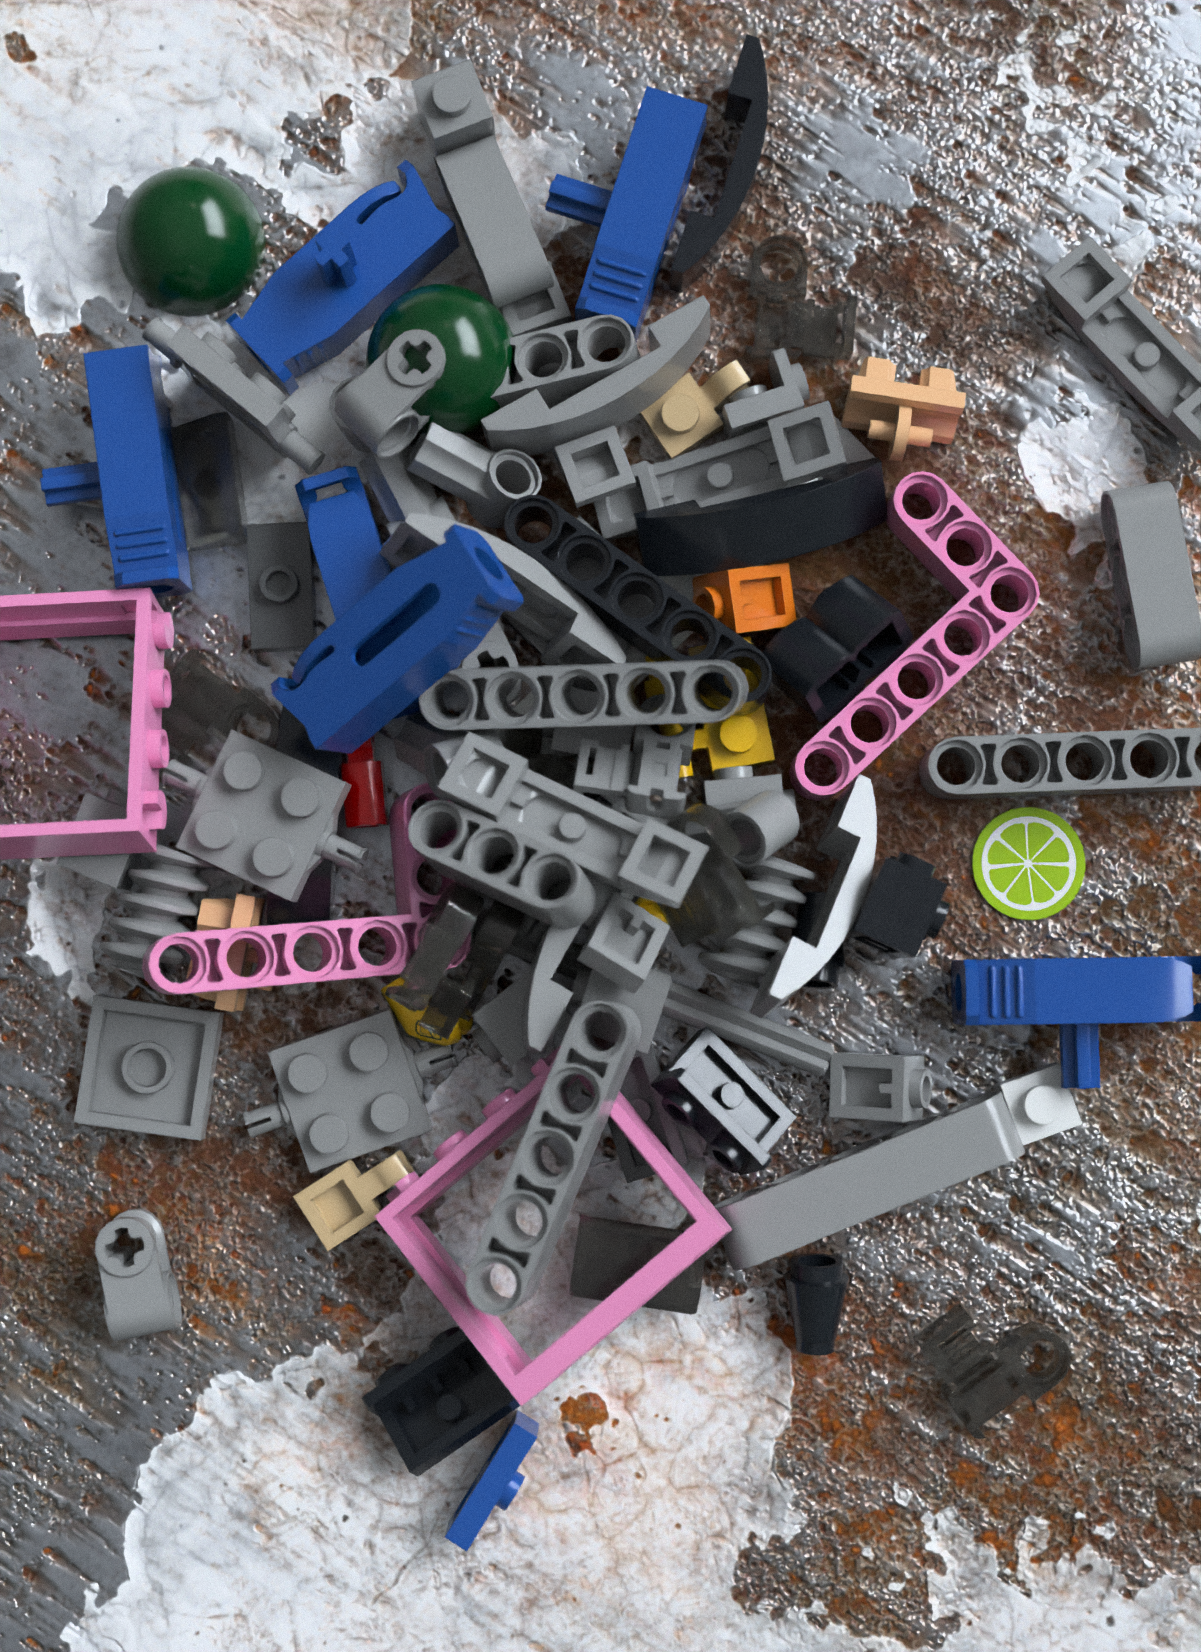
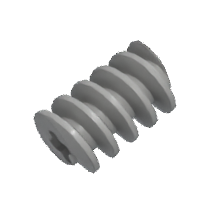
(156, 908)
(744, 954)

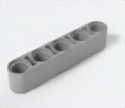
(569, 344)
(552, 699)
(1048, 772)
(530, 1179)
(869, 1180)

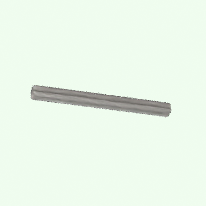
(703, 1011)

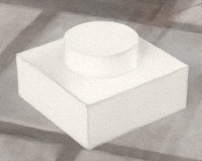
(1039, 1103)

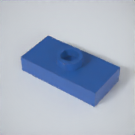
(495, 1483)

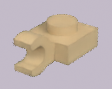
(688, 412)
(346, 1200)

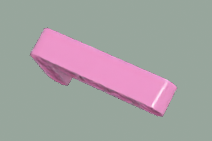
(929, 654)
(337, 937)

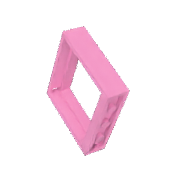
(98, 614)
(447, 1281)

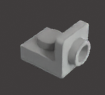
(756, 405)
(623, 942)
(878, 1087)

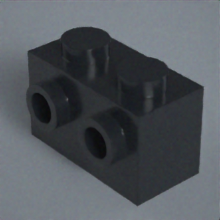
(900, 906)

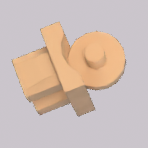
(903, 410)
(229, 914)

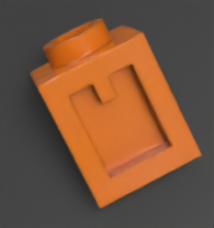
(747, 597)

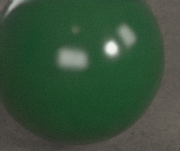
(190, 241)
(474, 345)

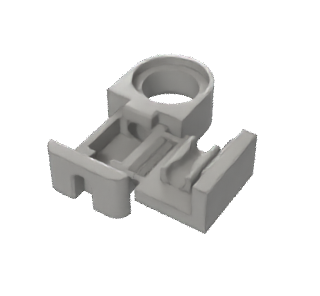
(644, 772)

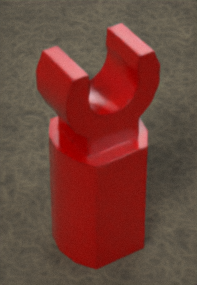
(367, 796)

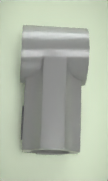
(475, 473)
(401, 490)
(433, 749)
(760, 824)

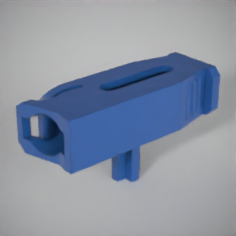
(639, 212)
(345, 278)
(132, 472)
(346, 543)
(407, 639)
(1075, 996)

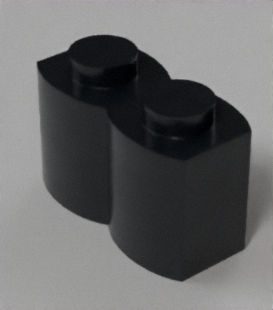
(837, 647)

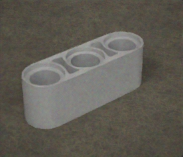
(494, 221)
(1151, 575)
(481, 843)

